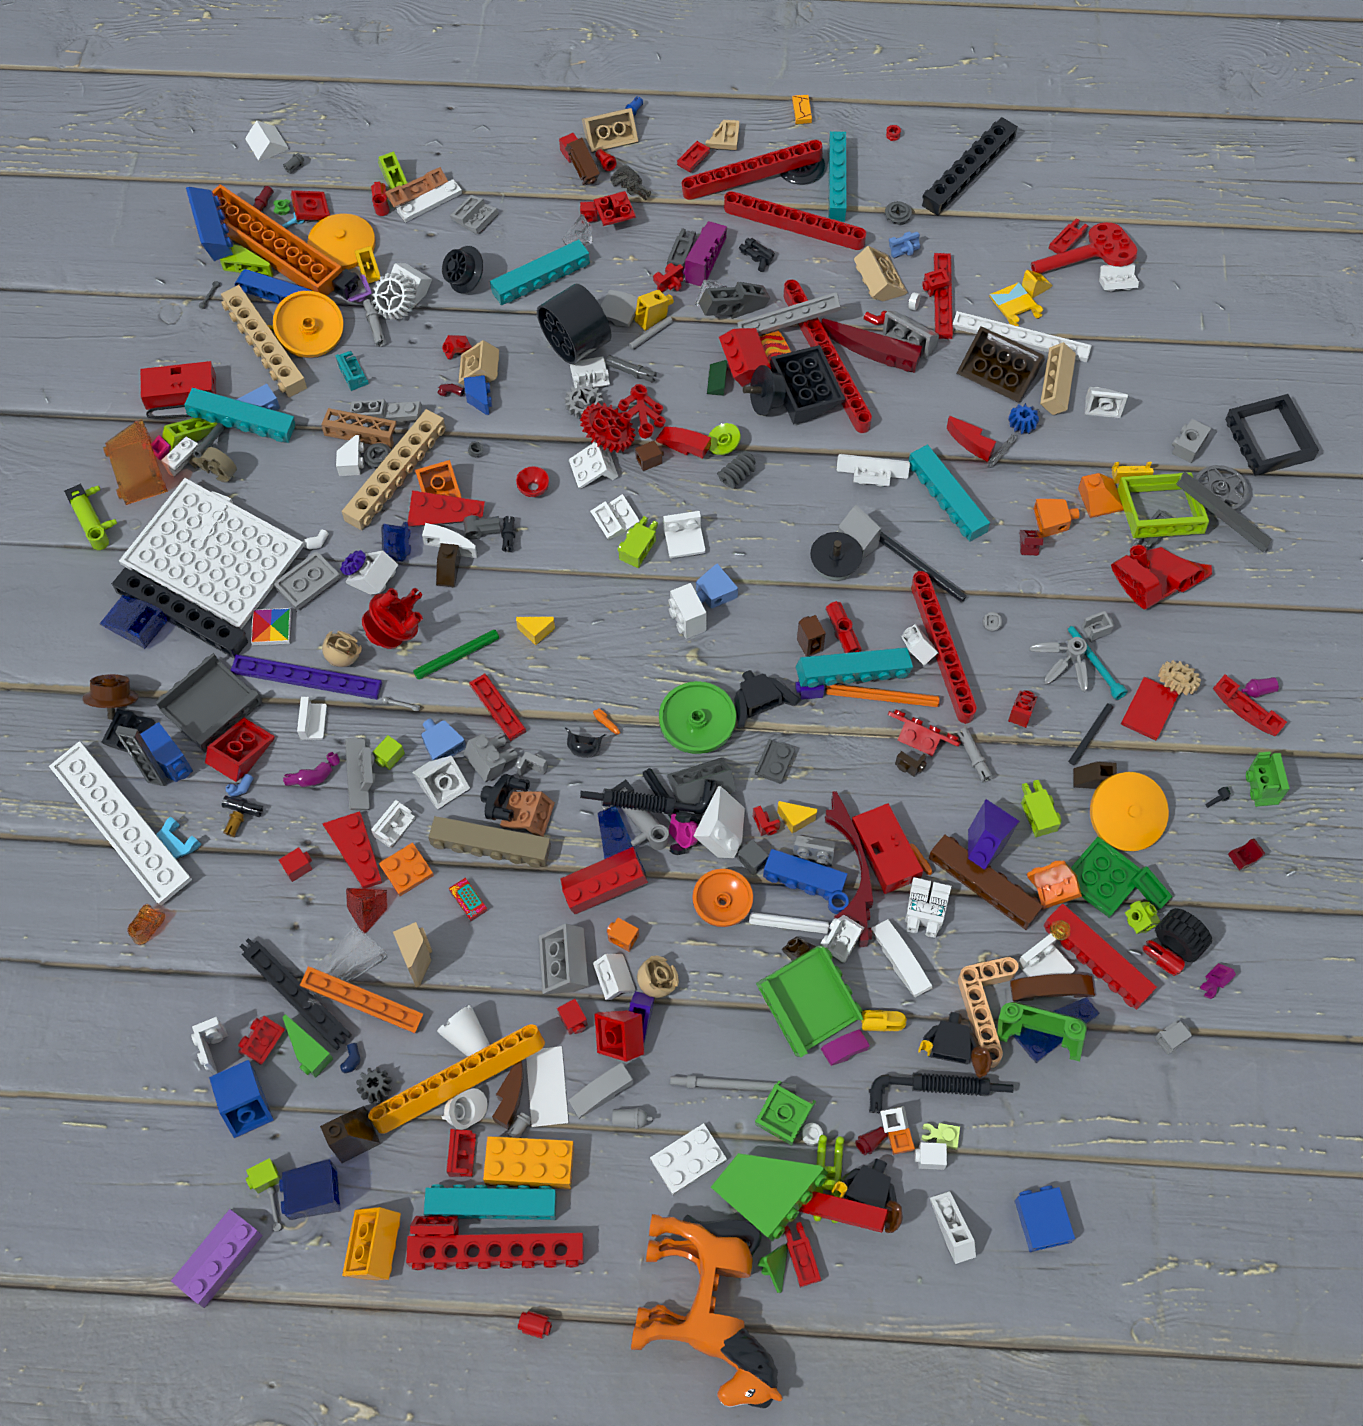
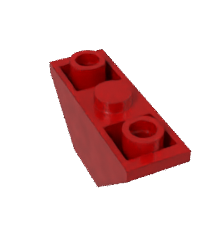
(1023, 708)

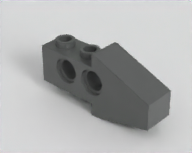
(735, 300)

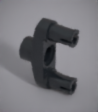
(496, 796)

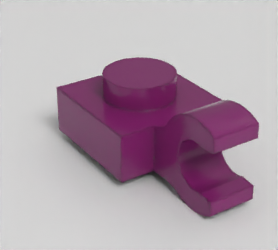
(1217, 977)

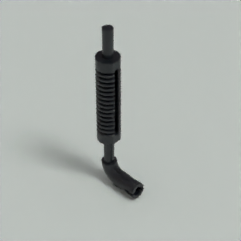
(650, 802)
(935, 1083)

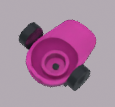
(682, 829)

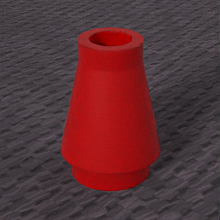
(606, 160)

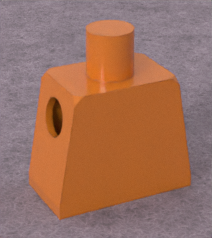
(1053, 516)

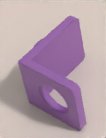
(362, 296)

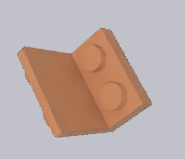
(531, 811)

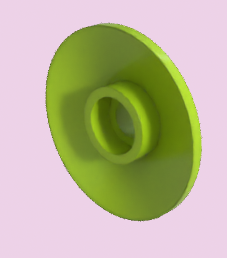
(724, 438)

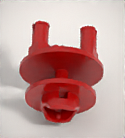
(391, 618)

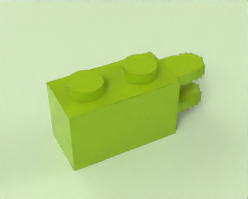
(638, 543)
(1040, 810)

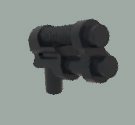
(762, 254)

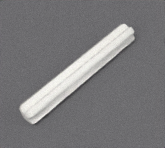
(789, 922)

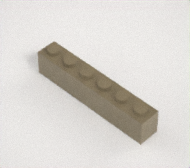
(489, 841)

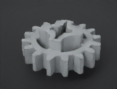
(581, 397)

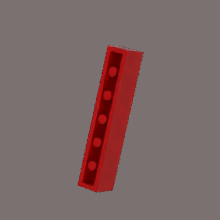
(1102, 959)

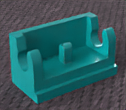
(351, 370)

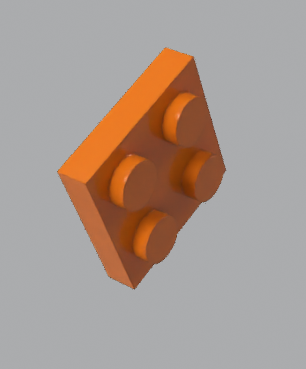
(406, 869)

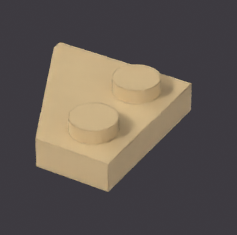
(725, 136)

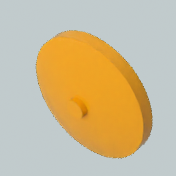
(340, 237)
(308, 324)
(1129, 811)

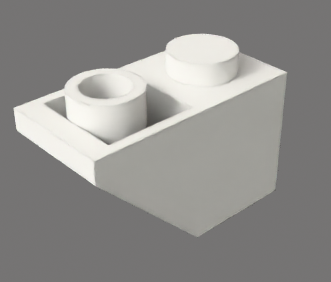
(349, 457)
(919, 644)

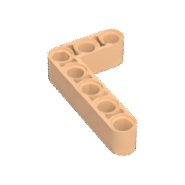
(981, 1006)

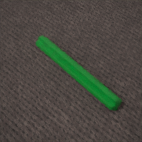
(456, 654)

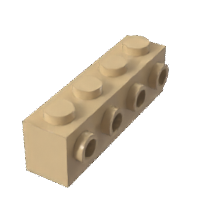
(1058, 378)

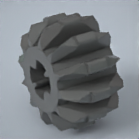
(375, 1077)

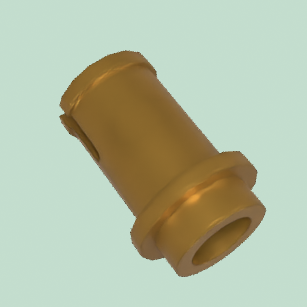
(233, 823)

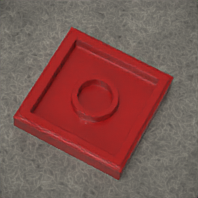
(309, 205)

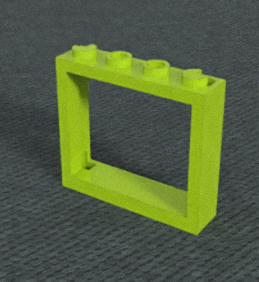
(1160, 527)

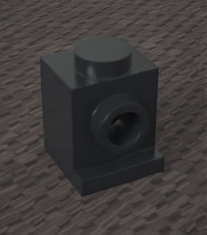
(345, 283)

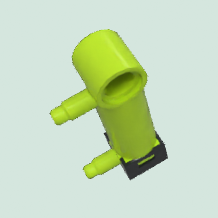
(87, 516)

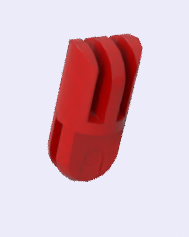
(1164, 958)

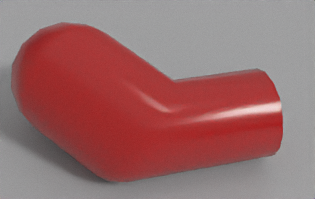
(876, 320)

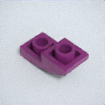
(844, 1047)

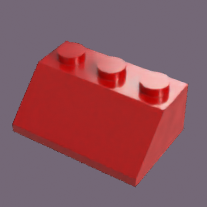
(744, 353)

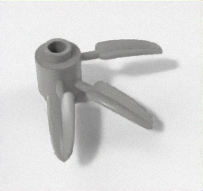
(1075, 651)

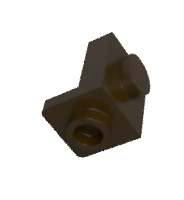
(908, 764)

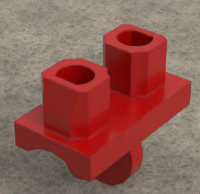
(671, 279)

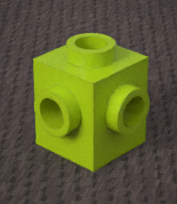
(1142, 917)

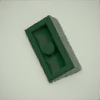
(717, 378)

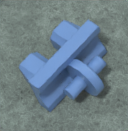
(904, 244)

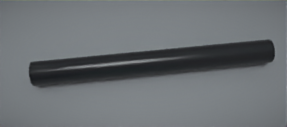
(1090, 734)

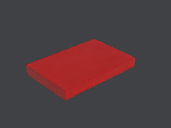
(1149, 708)

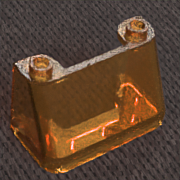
(135, 464)

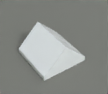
(265, 141)

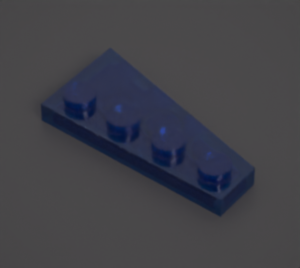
(614, 833)
(1040, 1044)

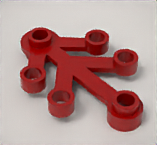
(640, 394)

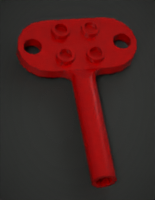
(1111, 245)

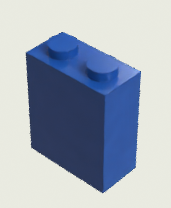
(1044, 1218)

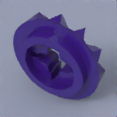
(353, 562)

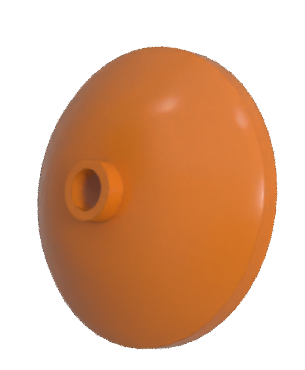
(726, 886)

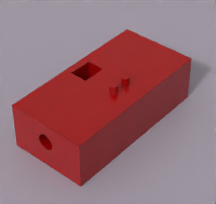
(173, 383)
(887, 848)

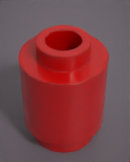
(534, 1324)

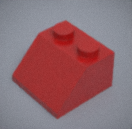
(619, 1034)

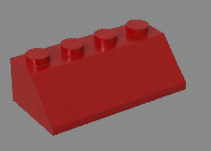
(603, 881)

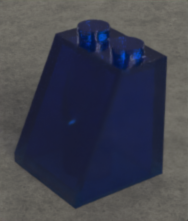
(310, 1190)

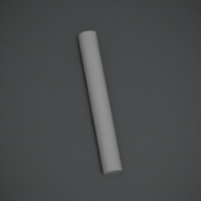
(650, 333)

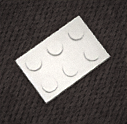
(688, 1159)

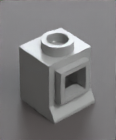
(1102, 619)
(1173, 1036)

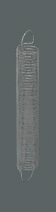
(1004, 448)

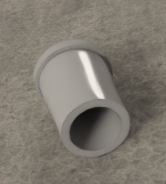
(630, 1118)

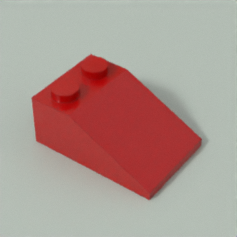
(238, 749)

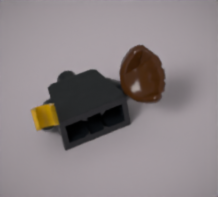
(956, 1044)
(874, 1189)

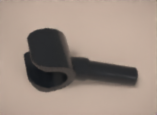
(1224, 795)

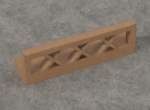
(367, 435)

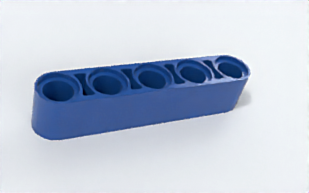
(265, 286)

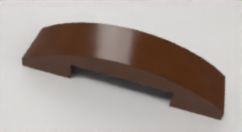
(1052, 986)

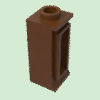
(582, 161)

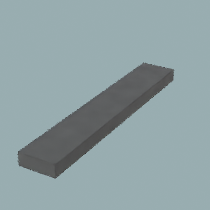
(1224, 511)
(141, 755)

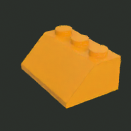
(371, 1244)

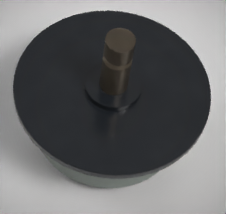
(836, 555)

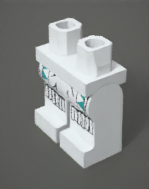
(923, 913)

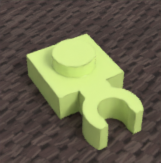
(944, 1134)

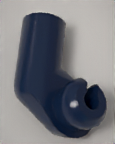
(352, 1060)

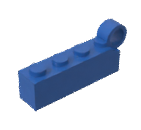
(807, 876)

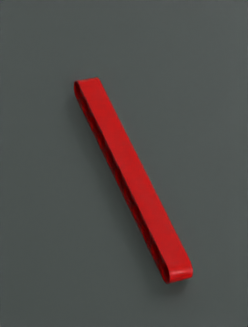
(816, 335)

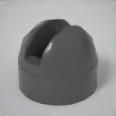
(475, 449)

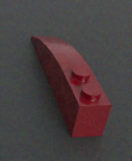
(875, 346)

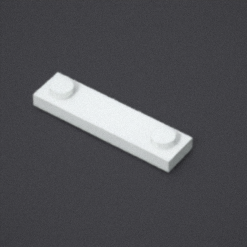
(429, 200)

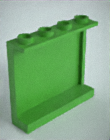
(809, 999)

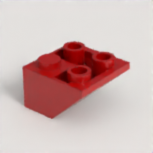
(614, 208)

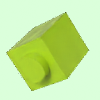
(388, 753)
(262, 1176)

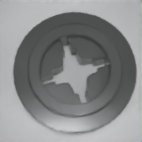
(903, 209)
(378, 448)

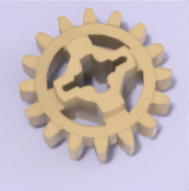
(1179, 677)

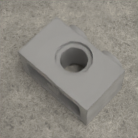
(1191, 440)

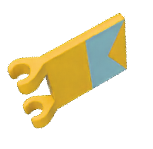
(1014, 301)

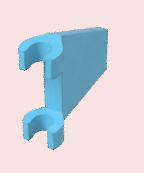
(173, 844)

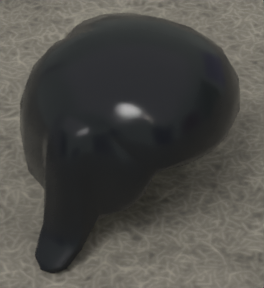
(582, 745)

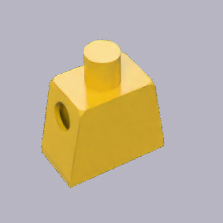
(652, 308)

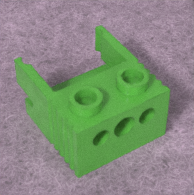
(1267, 779)
(784, 1114)

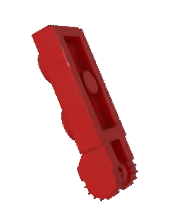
(1068, 237)
(802, 1257)

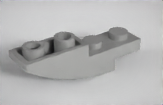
(379, 408)

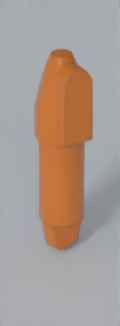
(602, 718)
(922, 861)

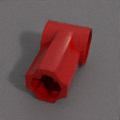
(380, 199)

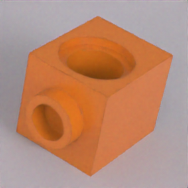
(622, 934)

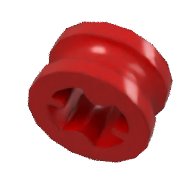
(893, 136)

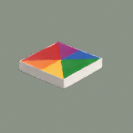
(271, 626)

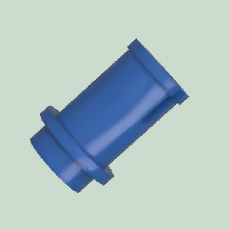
(635, 104)

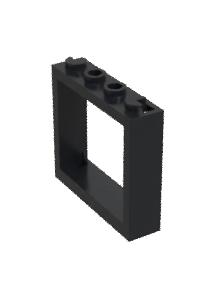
(1295, 423)

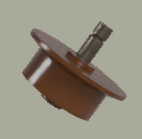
(110, 692)

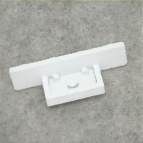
(872, 470)

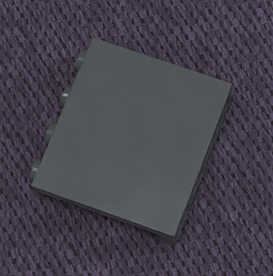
(208, 702)

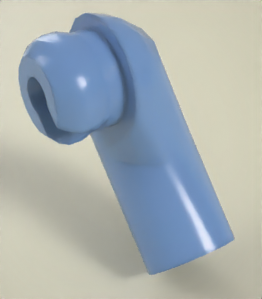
(236, 790)

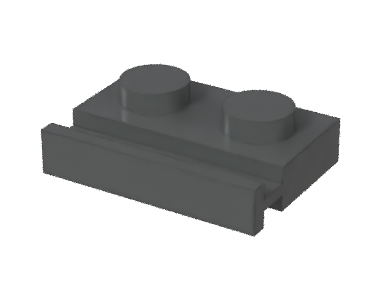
(775, 761)

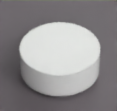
(914, 301)
(811, 1133)

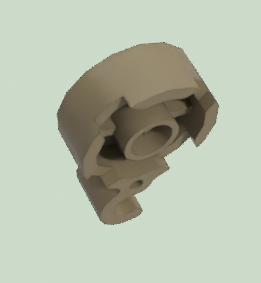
(216, 462)

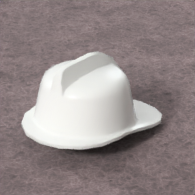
(465, 1109)

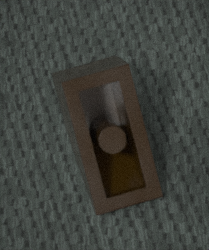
(447, 565)

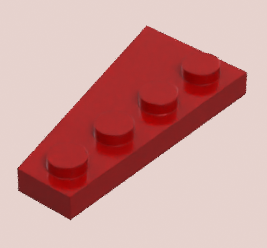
(441, 509)
(354, 845)

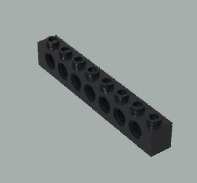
(969, 166)
(230, 645)

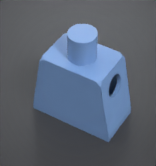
(716, 587)
(441, 740)

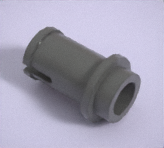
(294, 162)

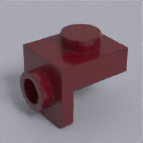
(1247, 854)

